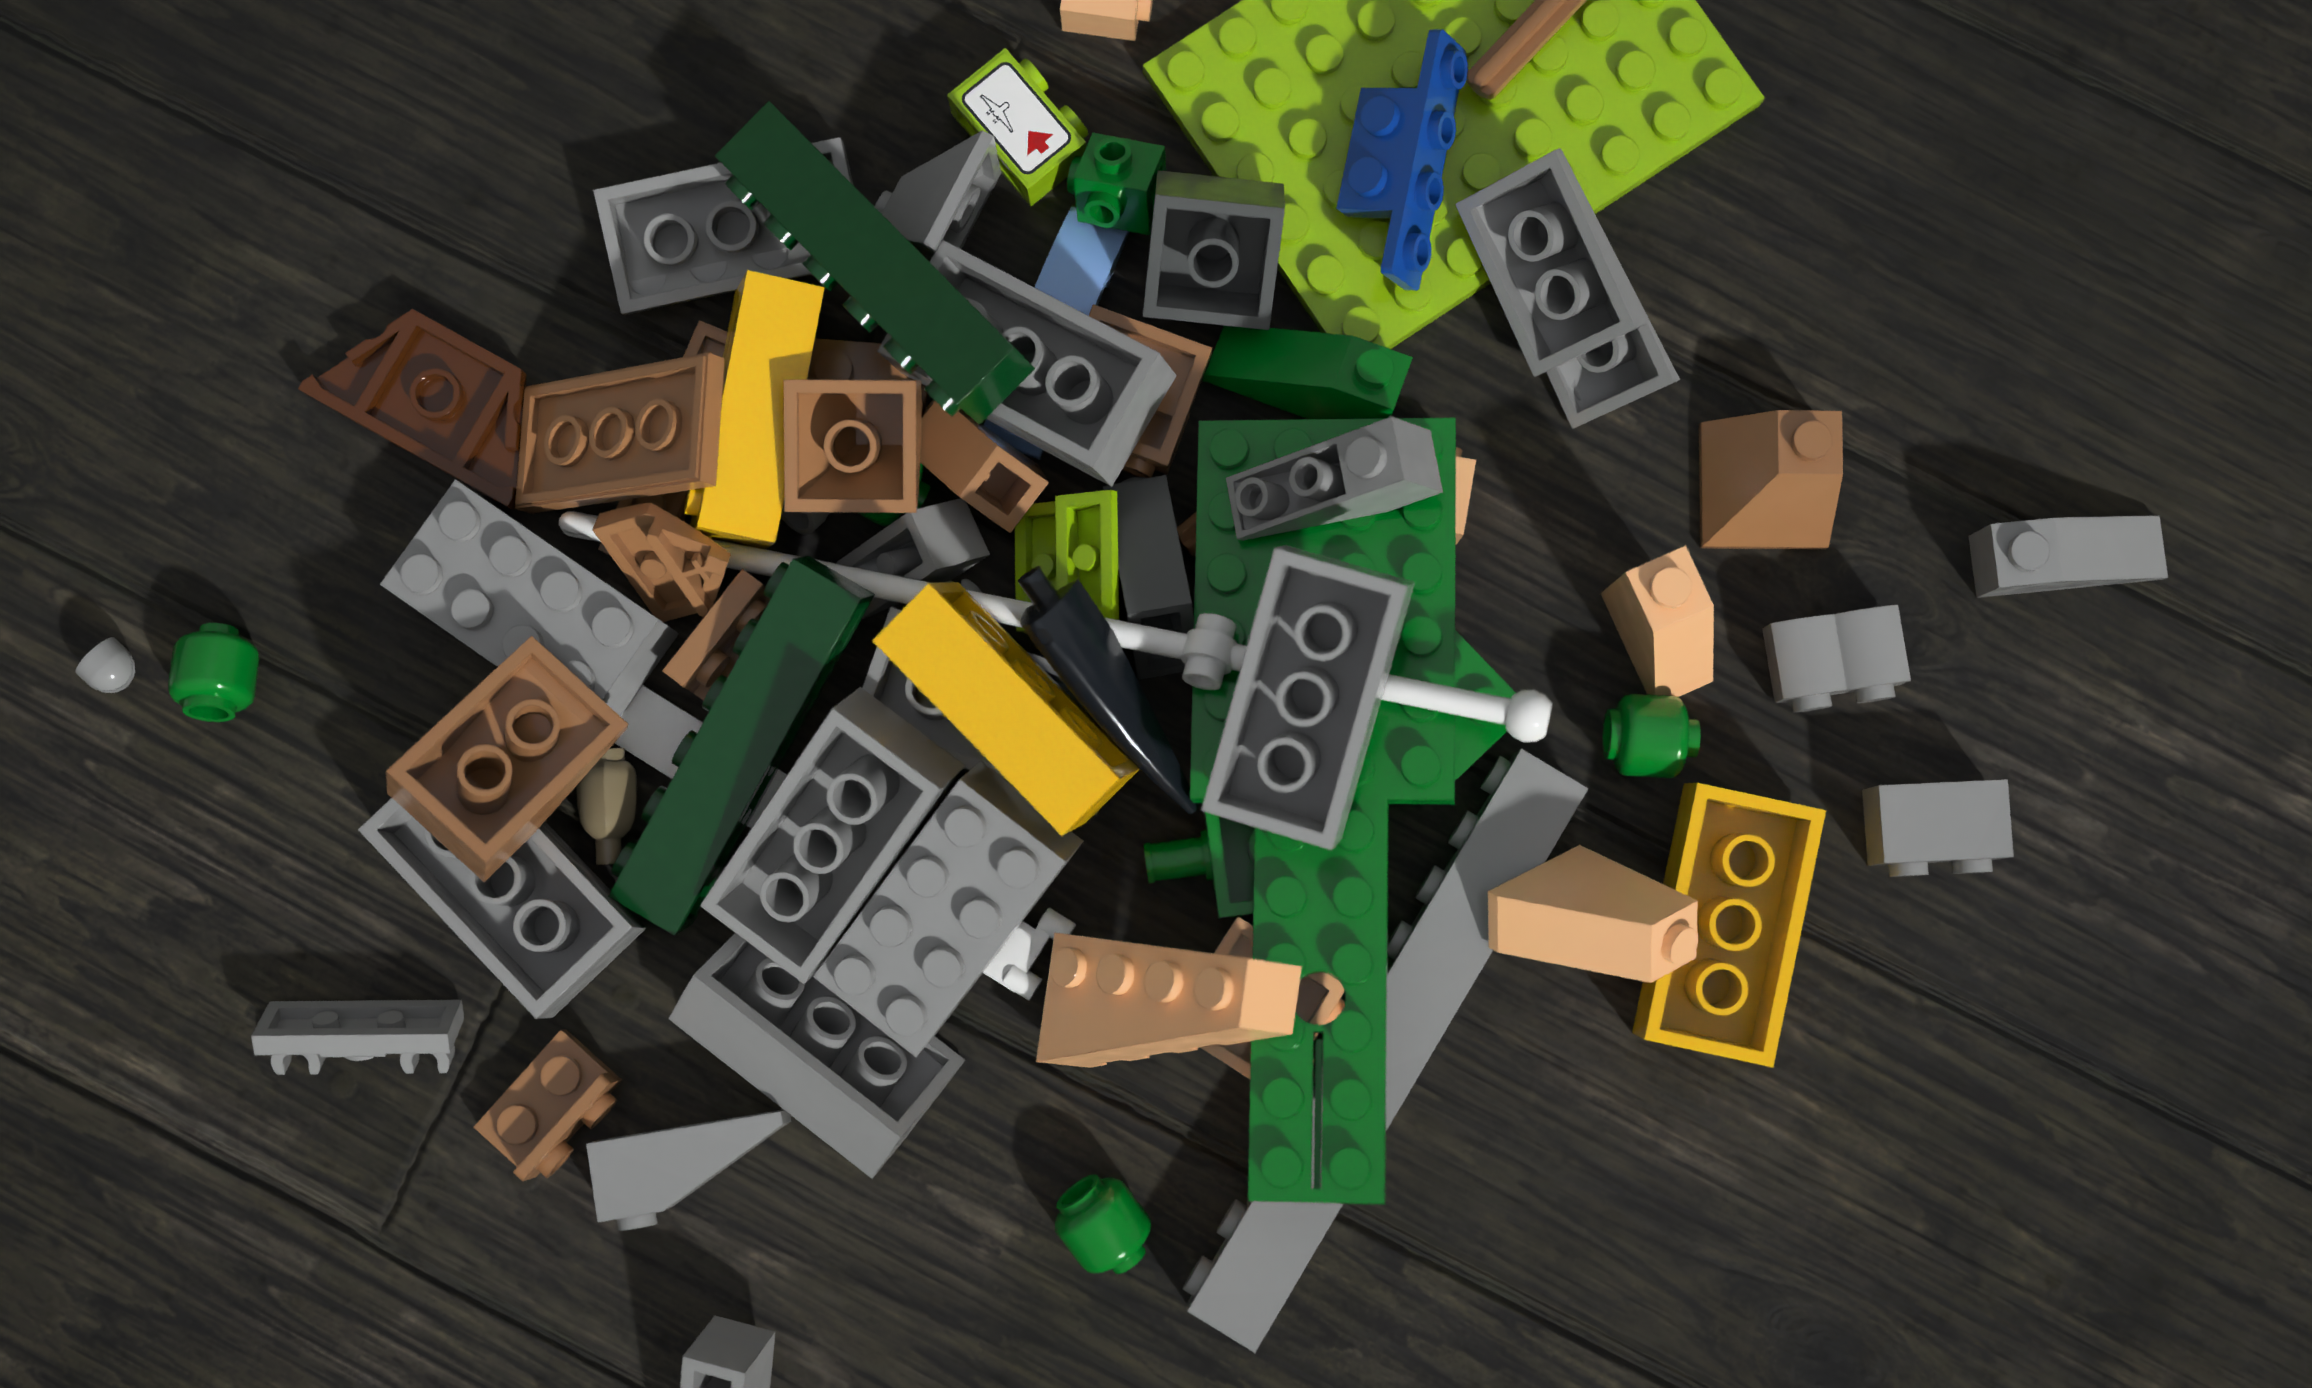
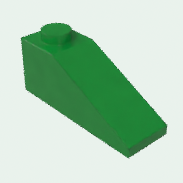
(1309, 372)

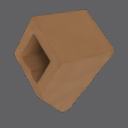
(979, 466)

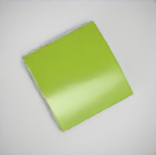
(1072, 541)

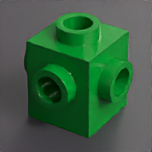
(1116, 182)

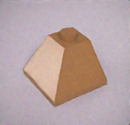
(852, 445)
(1770, 479)

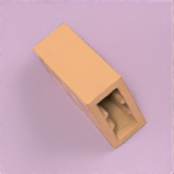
(1665, 623)
(1593, 918)

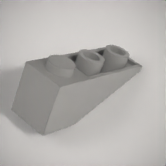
(1336, 480)

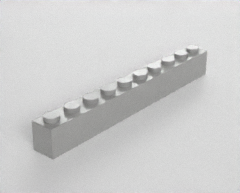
(1426, 984)

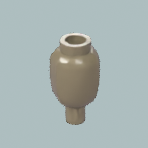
(608, 803)

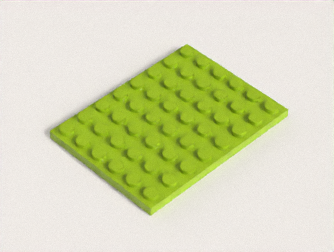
(1278, 91)

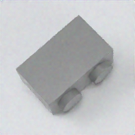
(1938, 823)

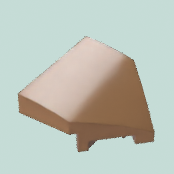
(664, 559)

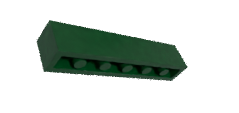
(875, 264)
(740, 743)

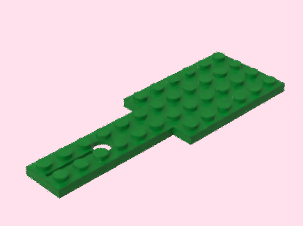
(1313, 901)

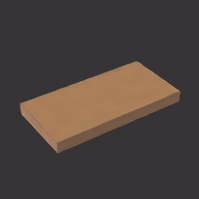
(620, 434)

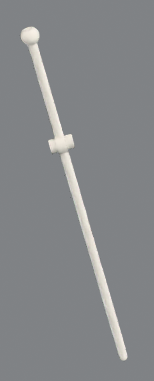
(1205, 651)

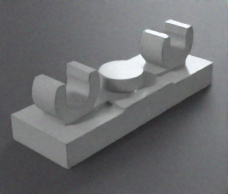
(358, 1031)

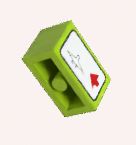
(1029, 131)

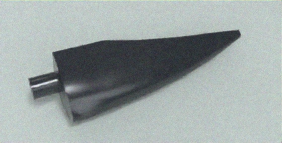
(1097, 672)

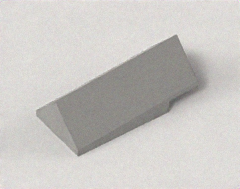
(1565, 290)

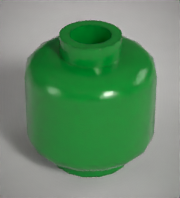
(213, 673)
(1650, 736)
(1102, 1224)

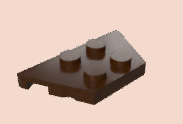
(434, 400)

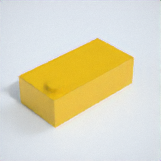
(765, 343)
(1006, 705)
(1752, 877)

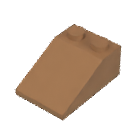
(504, 758)

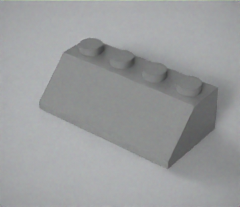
(812, 1053)

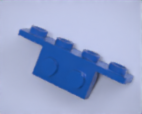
(1401, 155)

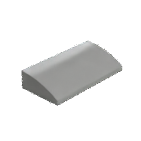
(692, 236)

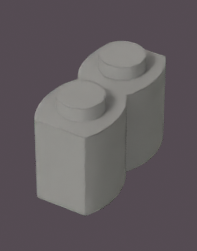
(1837, 655)

